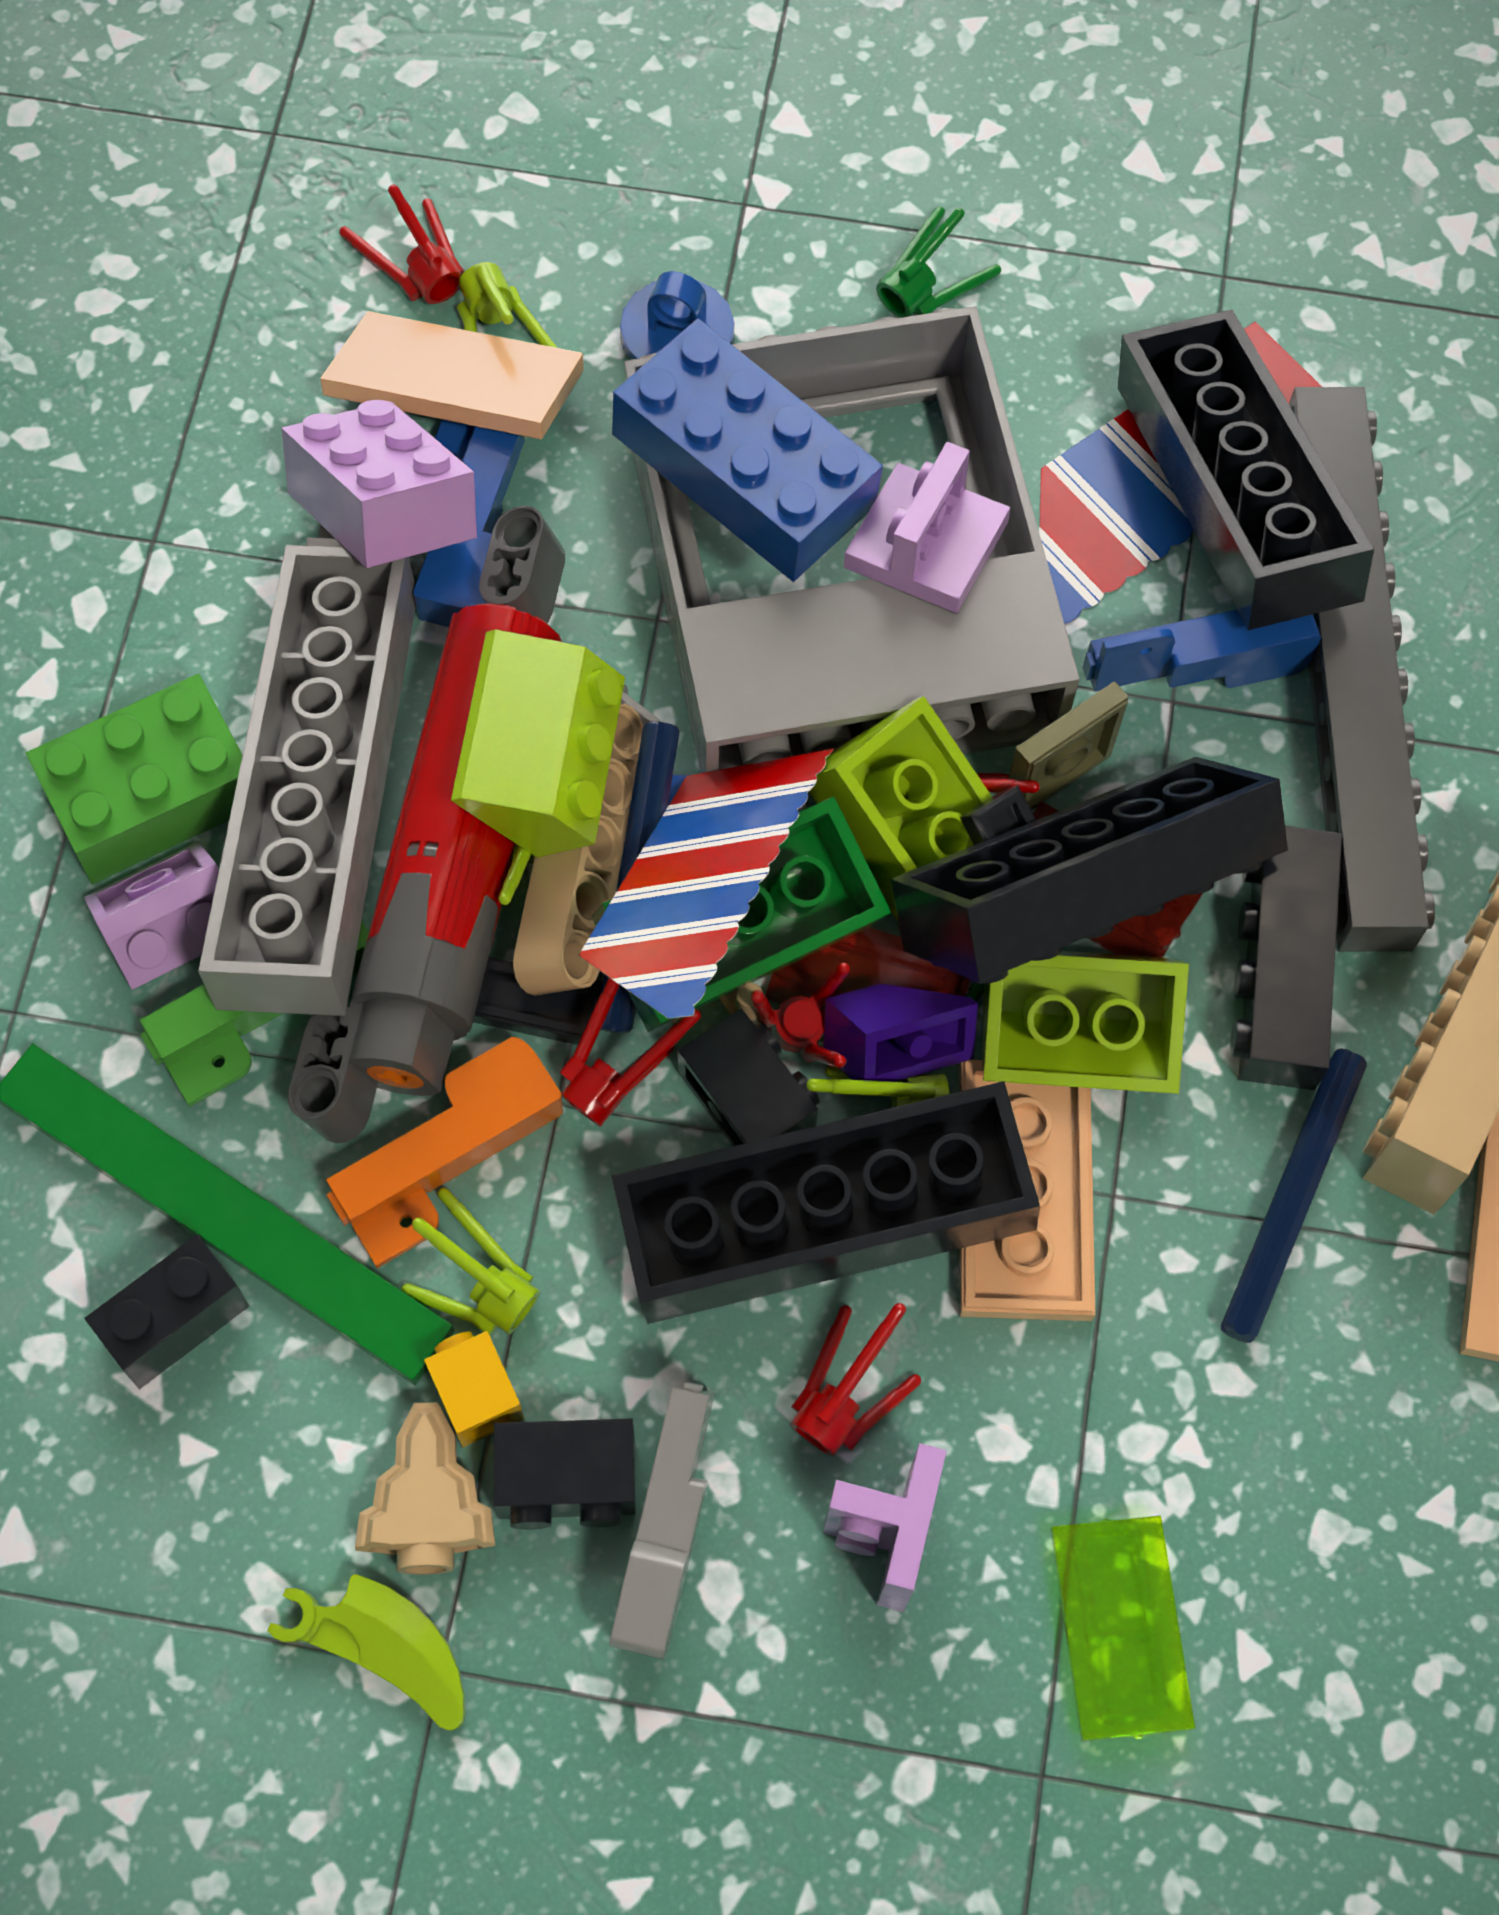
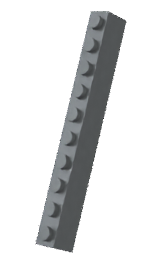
(1360, 706)

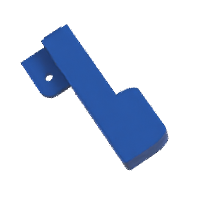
(453, 573)
(1203, 651)

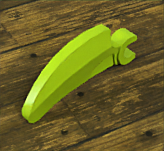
(389, 1639)

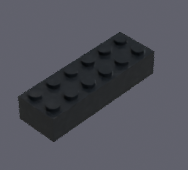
(1244, 470)
(1089, 868)
(826, 1202)

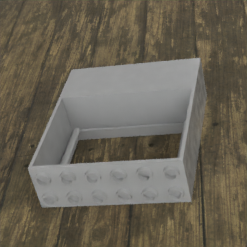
(837, 658)

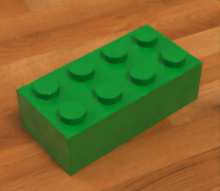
(809, 900)

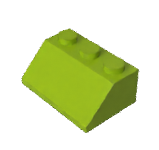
(539, 741)
(903, 792)
(1088, 1023)

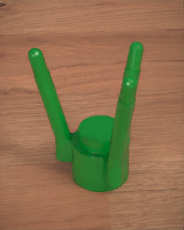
(910, 281)

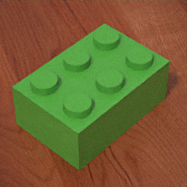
(141, 777)

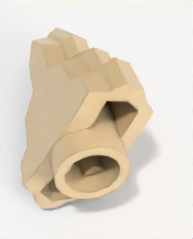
(426, 1501)

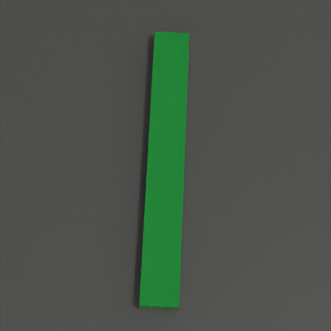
(224, 1213)

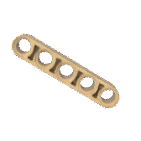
(575, 882)

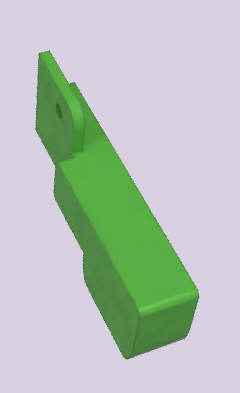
(193, 1035)

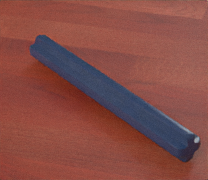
(647, 807)
(1293, 1196)

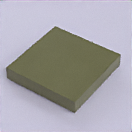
(1070, 744)

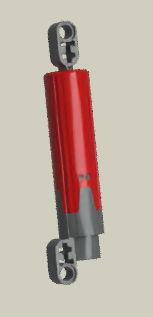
(440, 876)

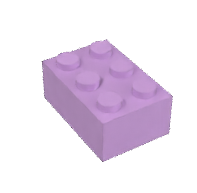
(379, 482)

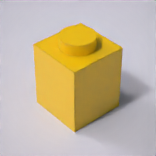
(473, 1386)

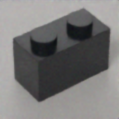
(745, 1082)
(167, 1311)
(564, 1472)

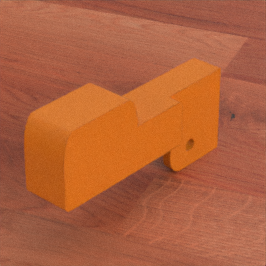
(492, 1106)

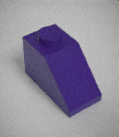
(899, 1031)

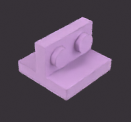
(928, 531)
(157, 913)
(874, 1519)

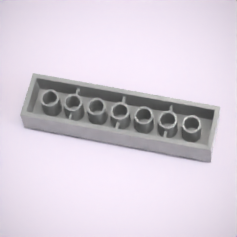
(310, 786)

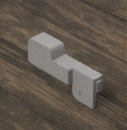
(666, 1529)

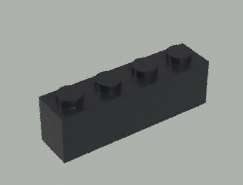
(1289, 963)

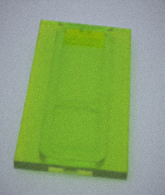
(1122, 1628)

